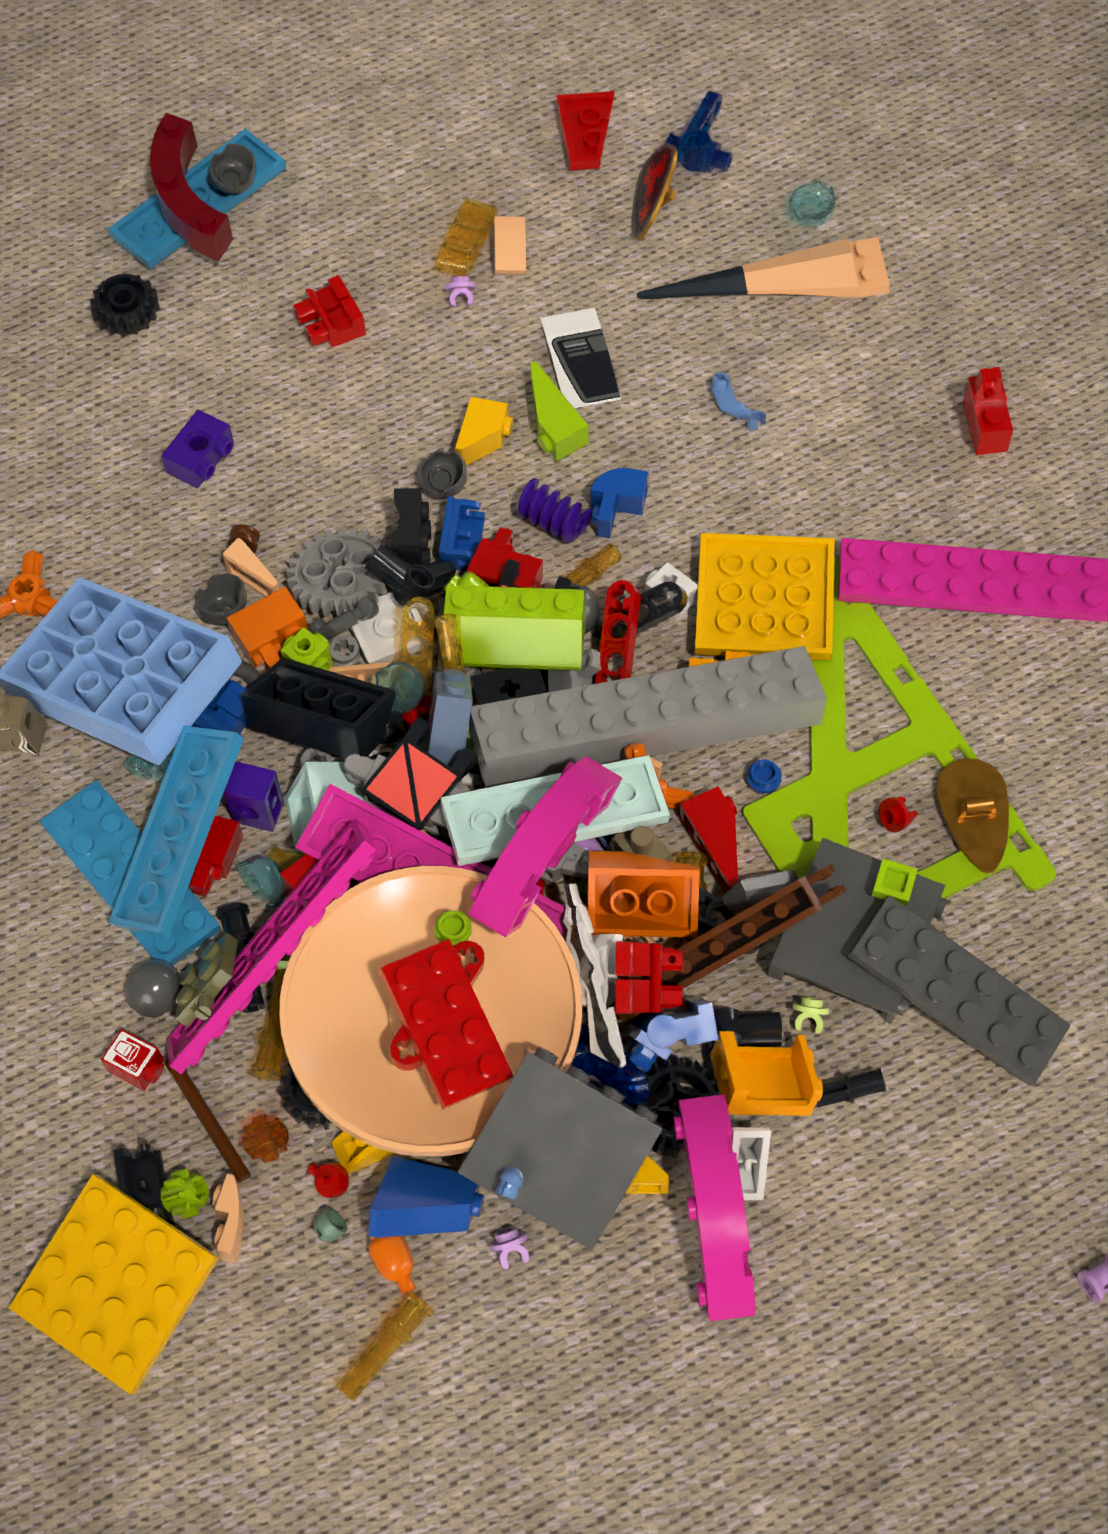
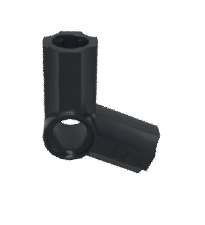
(409, 580)

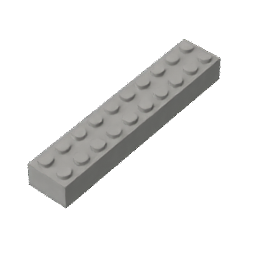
(660, 710)

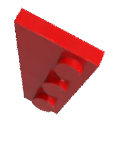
(584, 126)

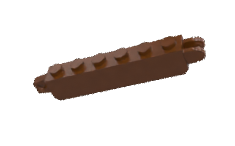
(747, 930)

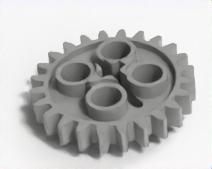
(333, 573)

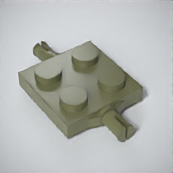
(206, 980)

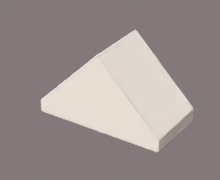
(752, 1154)

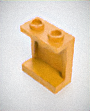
(766, 1077)

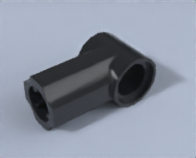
(750, 1028)

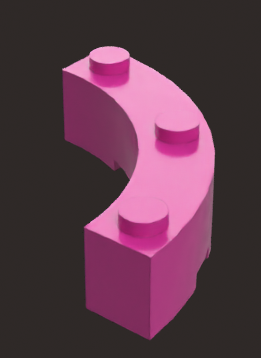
(541, 842)
(717, 1208)

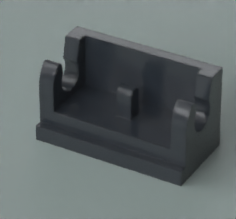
(142, 1177)

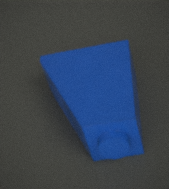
(423, 1201)

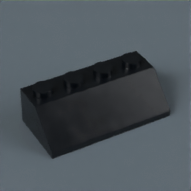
(319, 708)

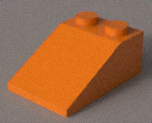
(642, 895)

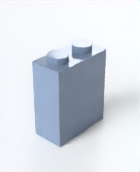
(449, 715)

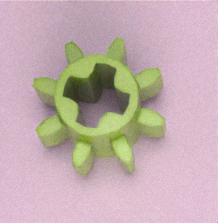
(184, 1193)

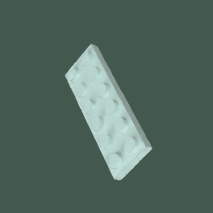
(486, 818)

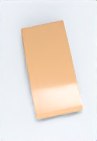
(509, 245)
(229, 1208)

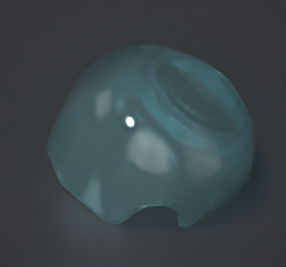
(812, 204)
(406, 682)
(263, 878)

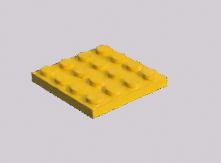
(765, 594)
(114, 1283)

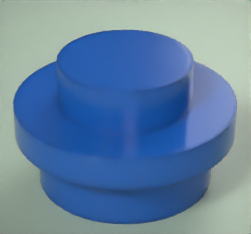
(764, 776)

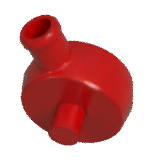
(422, 710)
(330, 1179)

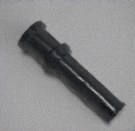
(237, 925)

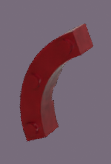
(184, 211)

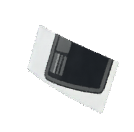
(581, 358)

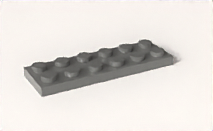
(959, 990)

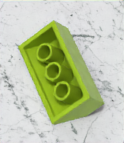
(519, 626)

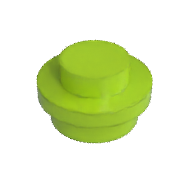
(453, 926)

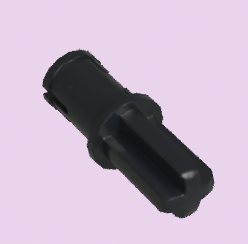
(852, 1087)

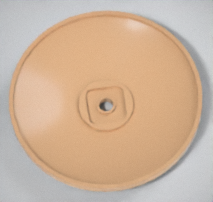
(343, 1020)

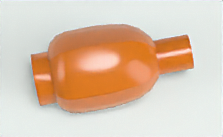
(393, 1260)

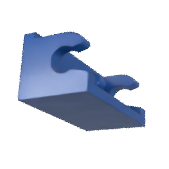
(461, 532)

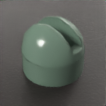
(330, 1224)

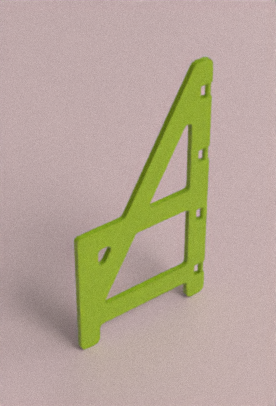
(840, 772)

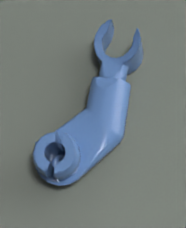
(728, 404)
(510, 1182)

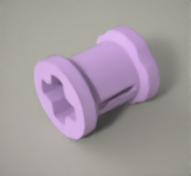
(1095, 1281)

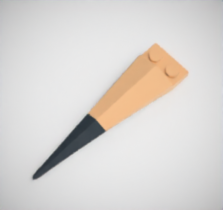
(823, 270)

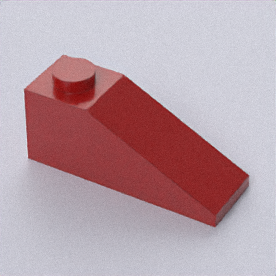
(713, 829)

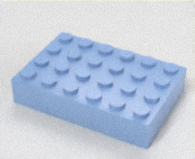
(120, 669)

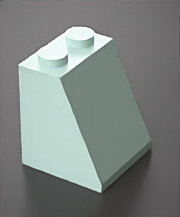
(310, 788)

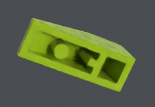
(558, 423)

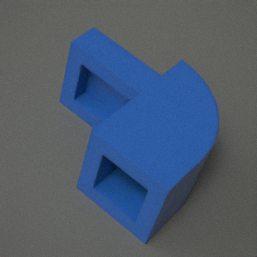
(615, 492)

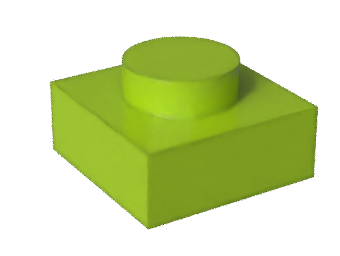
(895, 880)

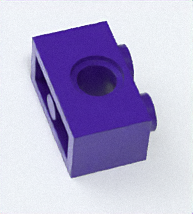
(184, 455)
(254, 796)

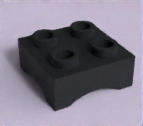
(414, 527)

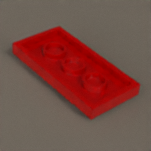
(446, 1023)

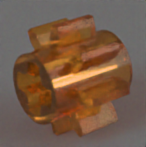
(265, 1138)

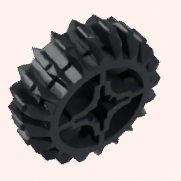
(672, 1077)

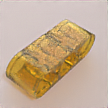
(465, 238)
(420, 632)

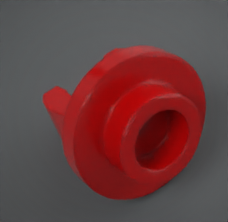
(895, 815)

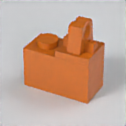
(266, 626)

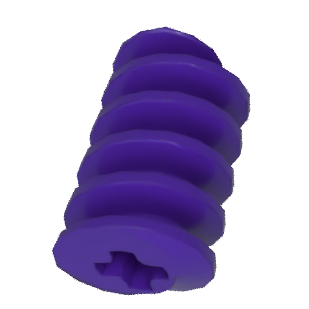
(551, 513)

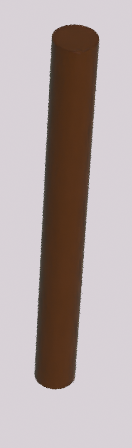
(210, 1124)

